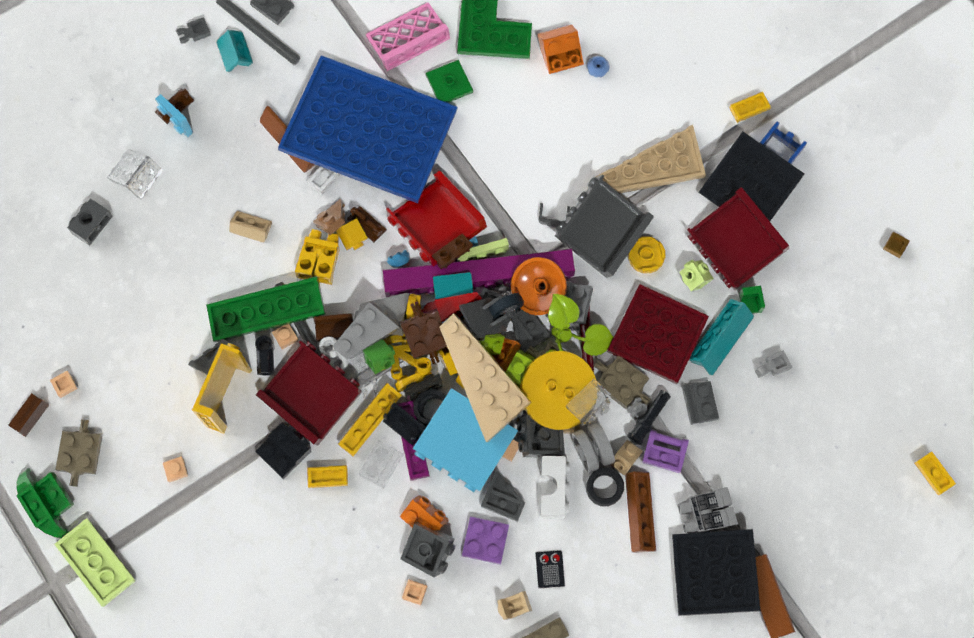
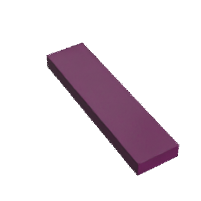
(416, 466)

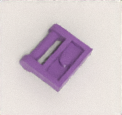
(665, 457)

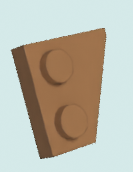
(332, 218)

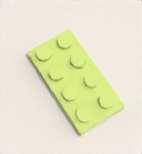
(95, 562)

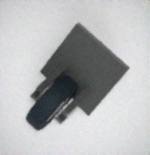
(489, 315)

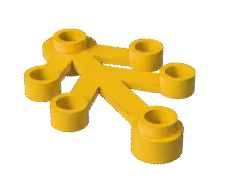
(422, 365)

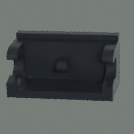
(403, 424)

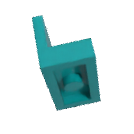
(234, 50)
(452, 285)

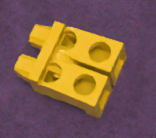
(318, 257)

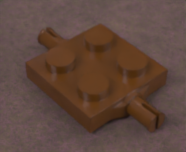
(424, 333)

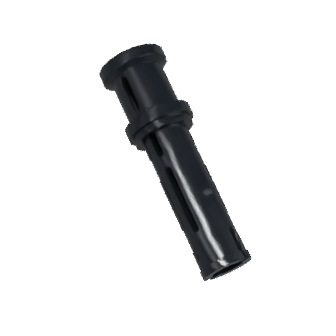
(644, 424)

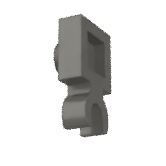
(196, 29)

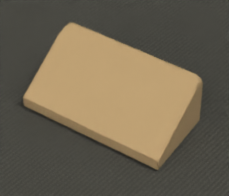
(250, 226)

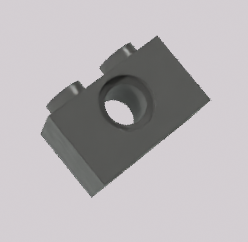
(88, 232)

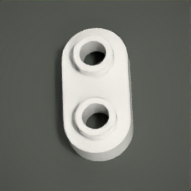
(333, 355)

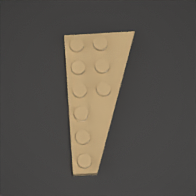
(661, 164)
(488, 387)

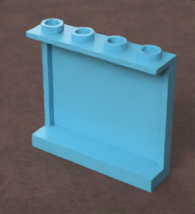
(457, 443)

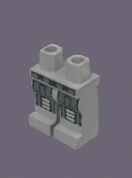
(701, 512)

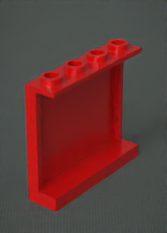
(436, 218)

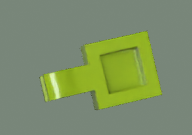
(493, 343)

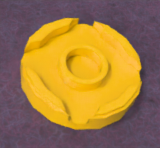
(647, 255)

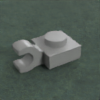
(776, 364)

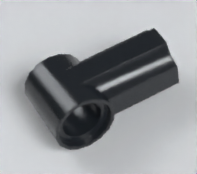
(265, 357)

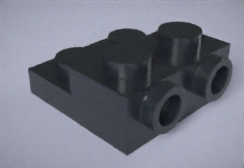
(284, 449)

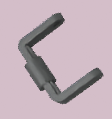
(549, 222)

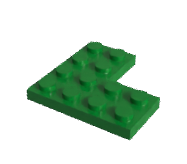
(485, 36)

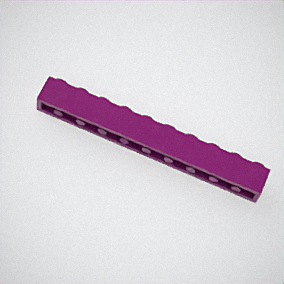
(484, 272)

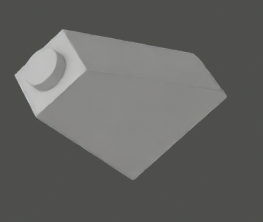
(394, 306)

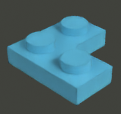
(177, 118)

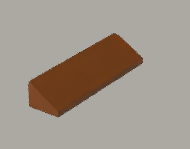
(277, 128)
(640, 512)
(771, 600)

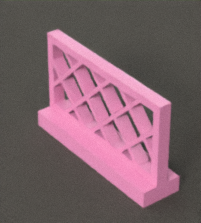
(414, 45)

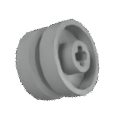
(593, 447)

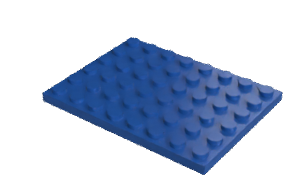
(368, 129)

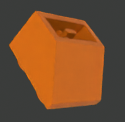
(561, 48)

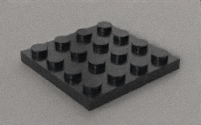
(758, 171)
(716, 572)

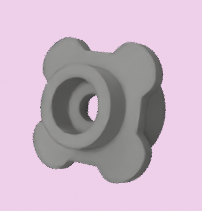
(637, 408)

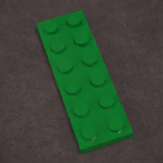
(265, 309)

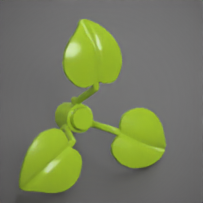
(566, 311)

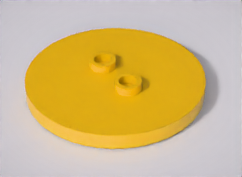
(551, 384)

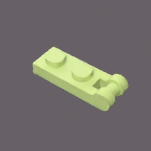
(484, 251)

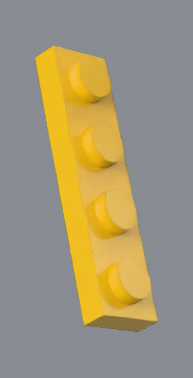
(369, 419)

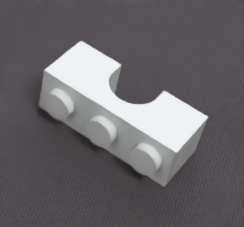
(555, 469)

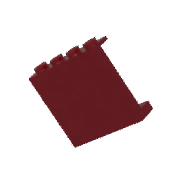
(738, 240)
(310, 393)

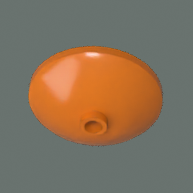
(528, 281)

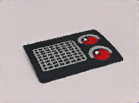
(550, 569)

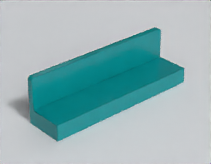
(722, 336)

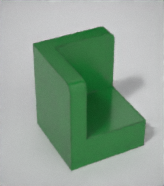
(753, 298)

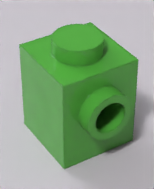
(379, 356)

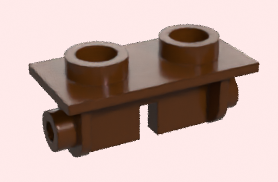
(180, 101)
(371, 227)
(451, 251)

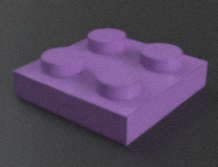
(485, 540)

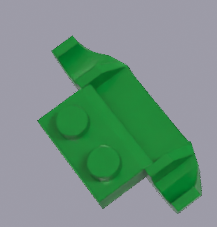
(44, 502)

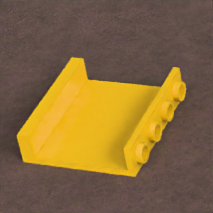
(216, 384)

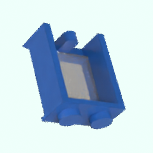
(782, 144)

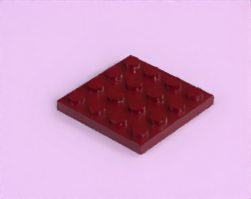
(658, 334)

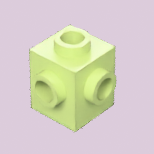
(696, 275)

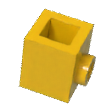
(352, 235)

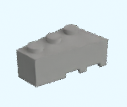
(367, 329)

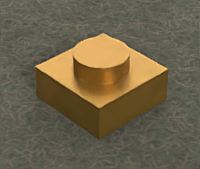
(896, 244)

